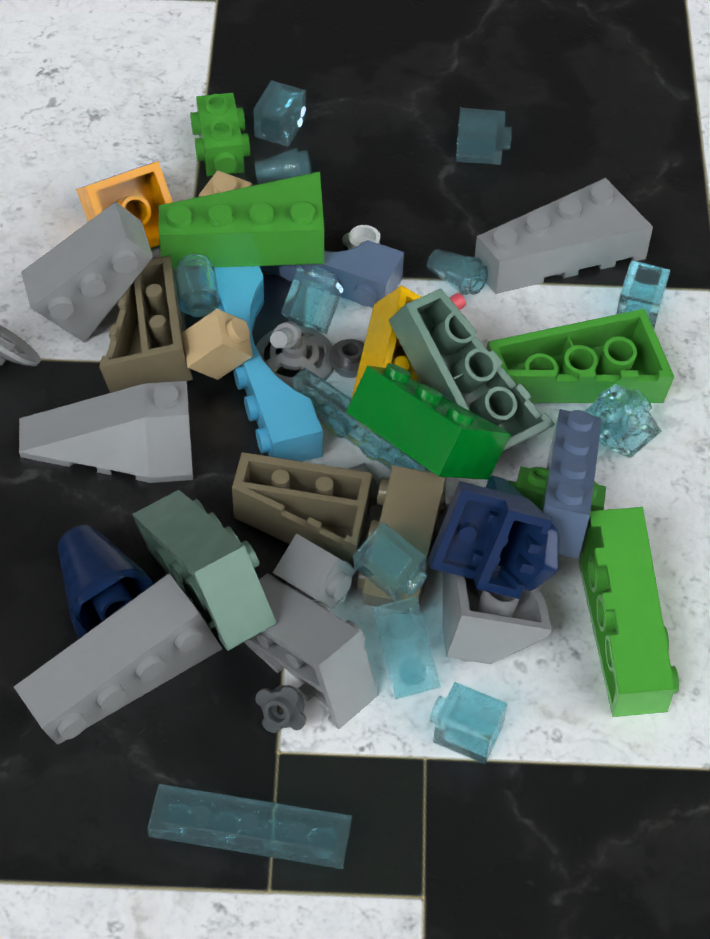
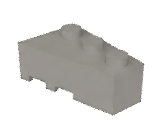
(88, 271)
(316, 650)

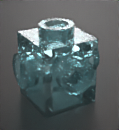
(625, 420)

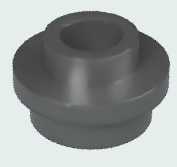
(346, 357)

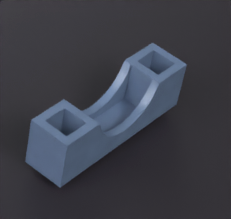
(363, 272)
(571, 477)

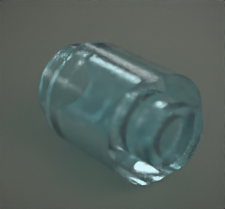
(196, 285)

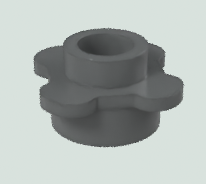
(288, 699)

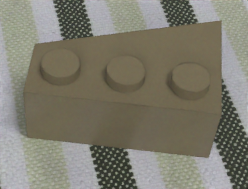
(148, 332)
(303, 498)
(412, 509)

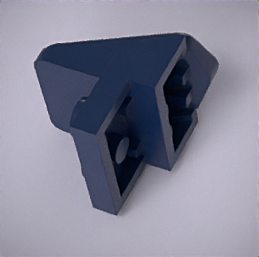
(496, 539)

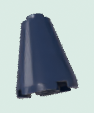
(97, 577)

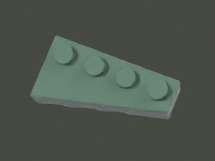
(207, 566)

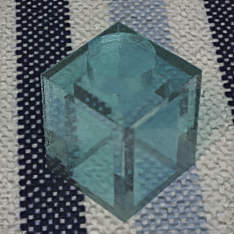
(279, 113)
(482, 136)
(643, 289)
(312, 299)
(391, 563)
(468, 722)

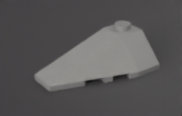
(124, 431)
(489, 625)

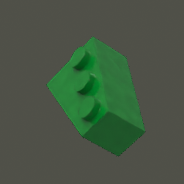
(427, 424)

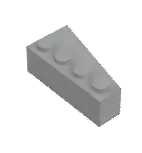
(564, 236)
(118, 661)

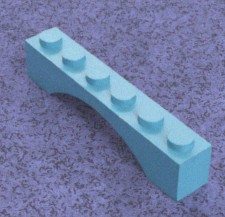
(283, 415)

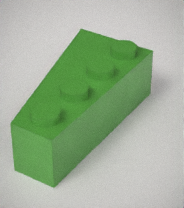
(248, 225)
(587, 358)
(627, 613)

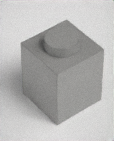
(315, 571)

